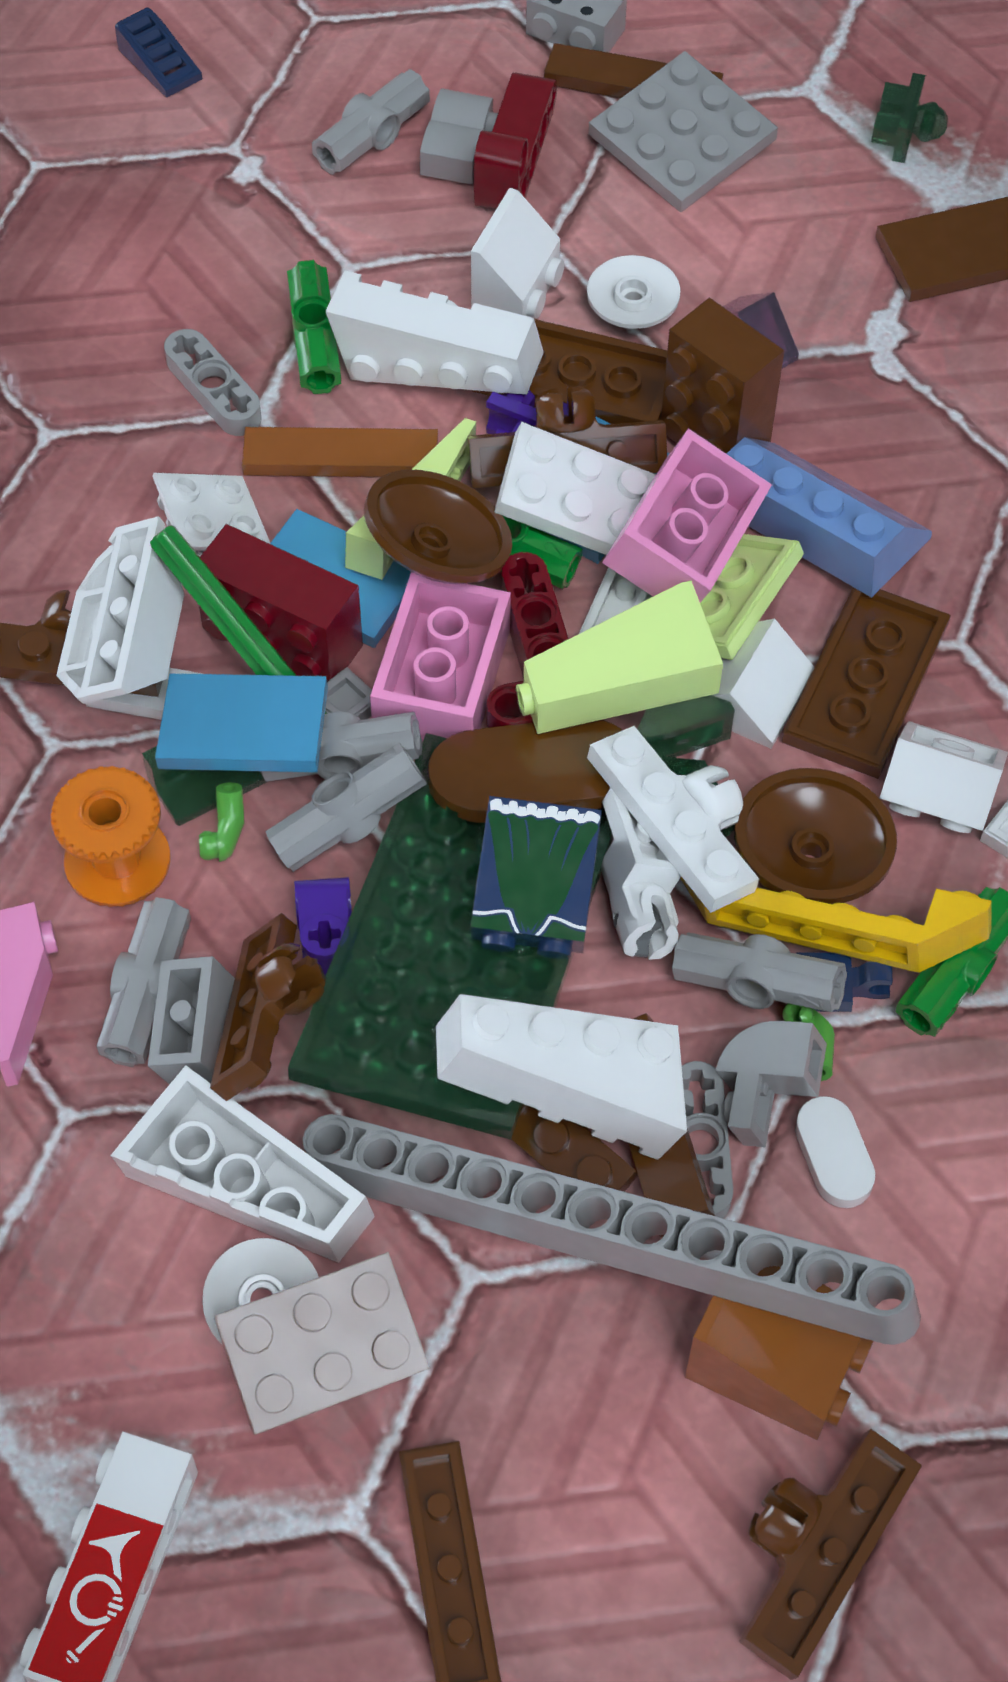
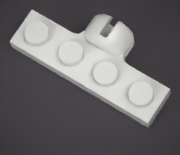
(680, 815)

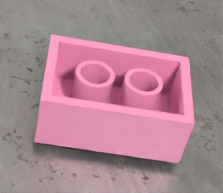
(688, 519)
(443, 655)

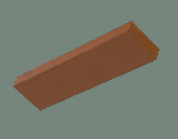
(334, 451)

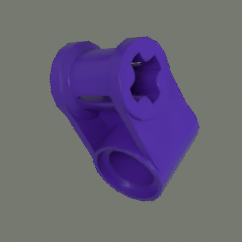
(322, 916)

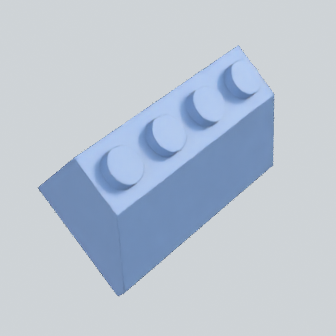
(832, 520)

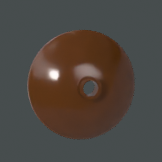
(437, 527)
(820, 817)

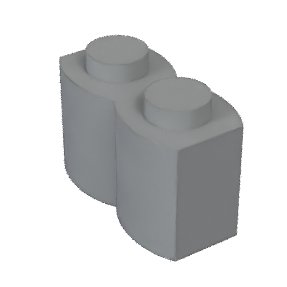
(453, 135)

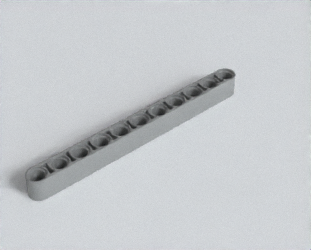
(622, 1238)

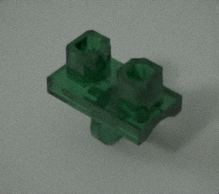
(903, 116)

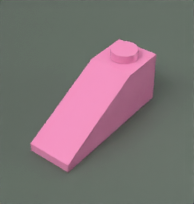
(23, 983)

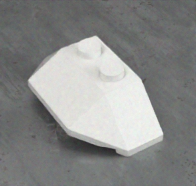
(122, 618)

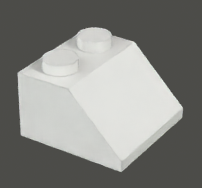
(515, 259)
(943, 777)

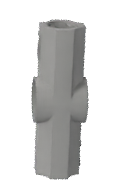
(370, 121)
(354, 742)
(346, 807)
(759, 971)
(135, 981)

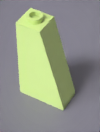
(625, 665)

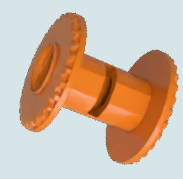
(111, 836)

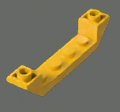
(952, 926)

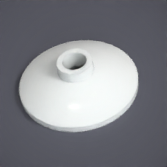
(633, 291)
(249, 1267)

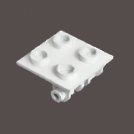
(204, 504)

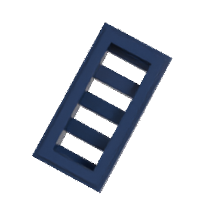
(144, 30)

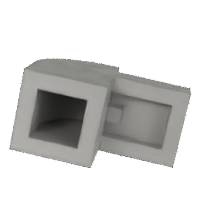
(768, 1062)

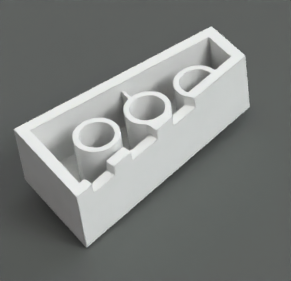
(431, 340)
(569, 1065)
(241, 1169)

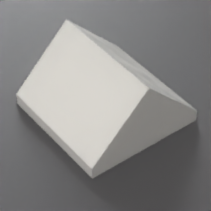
(764, 682)

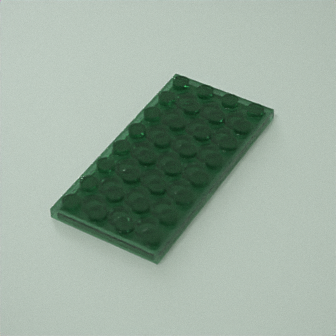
(409, 961)

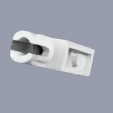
(639, 886)

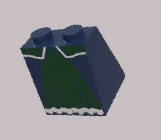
(535, 877)

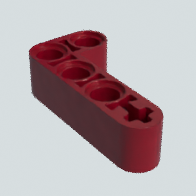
(512, 149)
(529, 609)

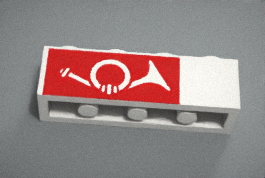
(113, 1565)

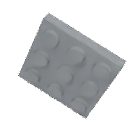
(682, 131)

